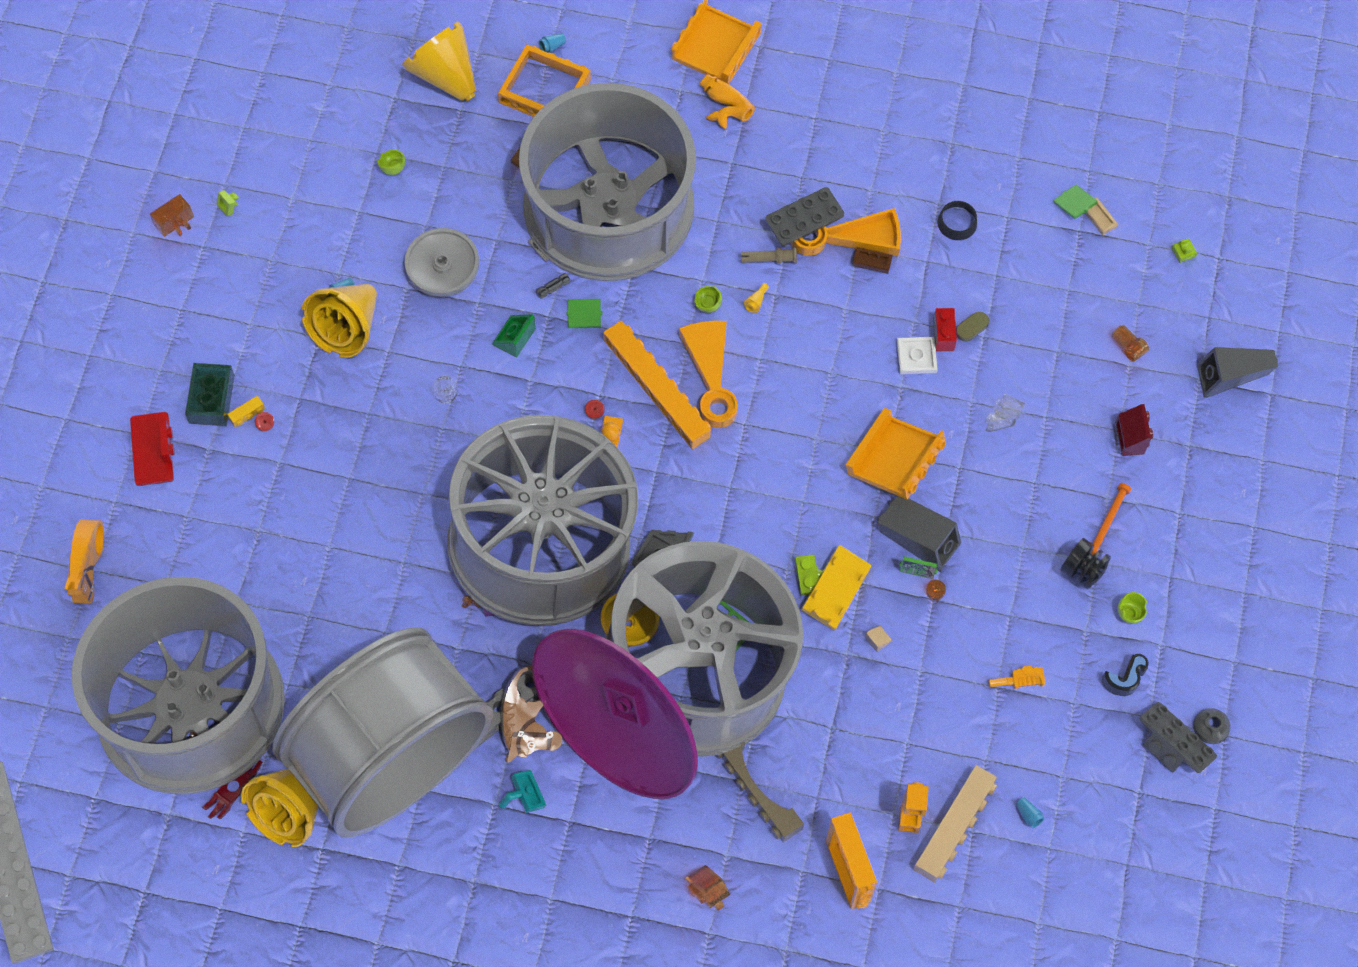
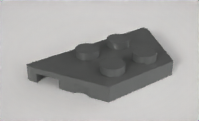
(658, 540)

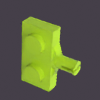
(807, 573)

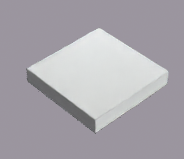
(917, 355)

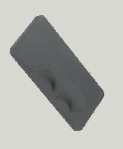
(804, 216)
(1174, 741)

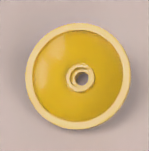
(643, 627)

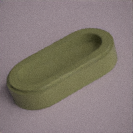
(972, 326)

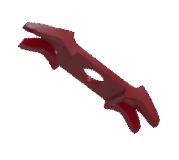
(228, 797)

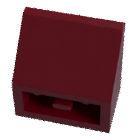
(1134, 431)

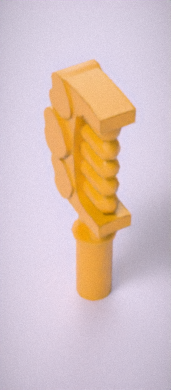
(1024, 676)

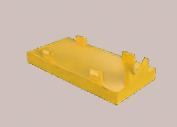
(836, 587)

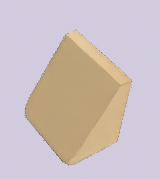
(877, 638)

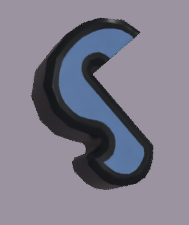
(1129, 683)

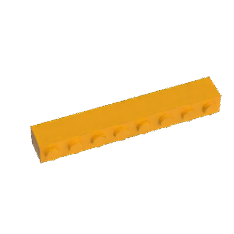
(657, 385)

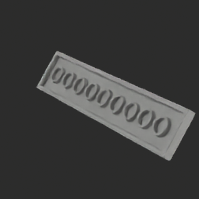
(20, 901)

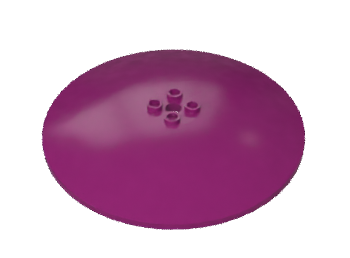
(615, 713)

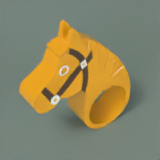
(85, 552)

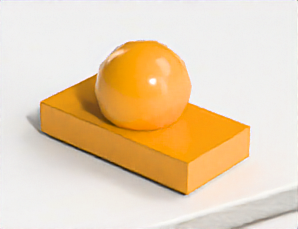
(612, 429)

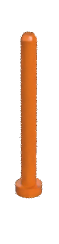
(1123, 490)

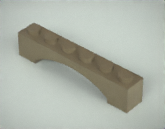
(784, 822)

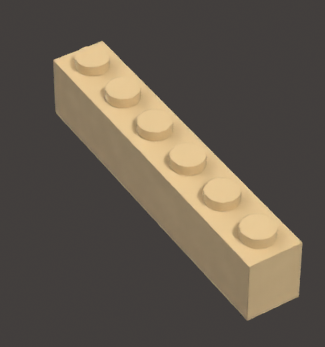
(955, 823)

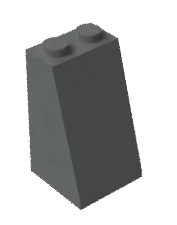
(920, 531)

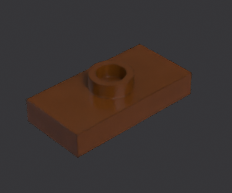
(872, 260)

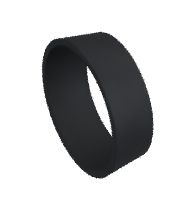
(953, 234)

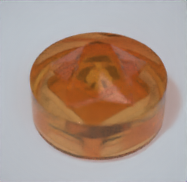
(935, 589)

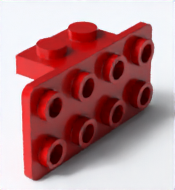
(152, 448)

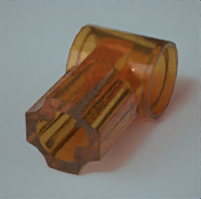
(1133, 346)

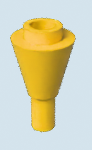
(754, 302)

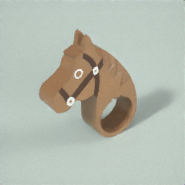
(518, 723)

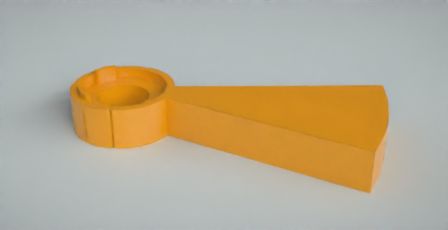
(873, 232)
(706, 348)

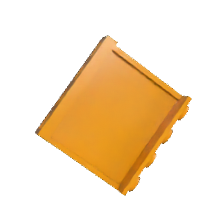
(715, 42)
(895, 455)

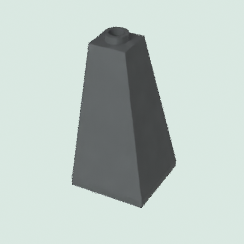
(1232, 367)

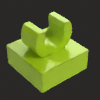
(227, 202)
(1184, 250)

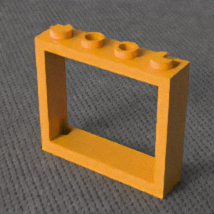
(526, 105)
(851, 861)

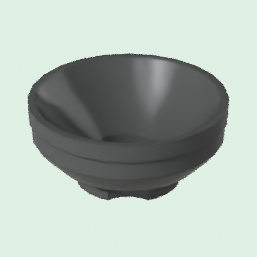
(1206, 732)

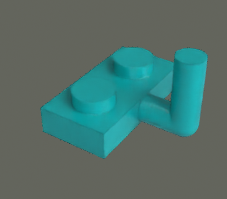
(526, 790)

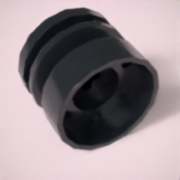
(1085, 563)

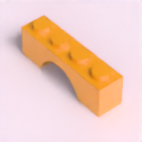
(913, 807)

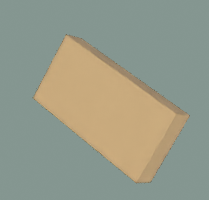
(1101, 218)

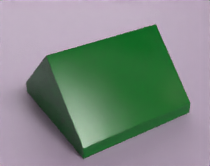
(515, 334)

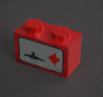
(945, 329)

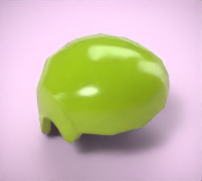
(392, 162)
(708, 299)
(1132, 608)

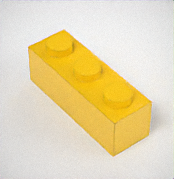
(246, 411)

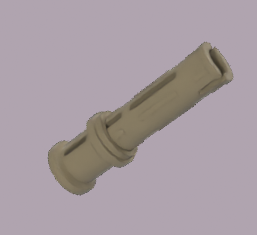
(779, 255)

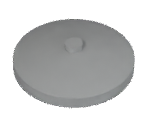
(442, 262)

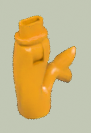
(725, 94)

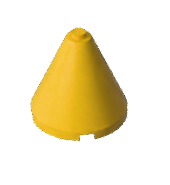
(445, 63)
(340, 318)
(280, 807)

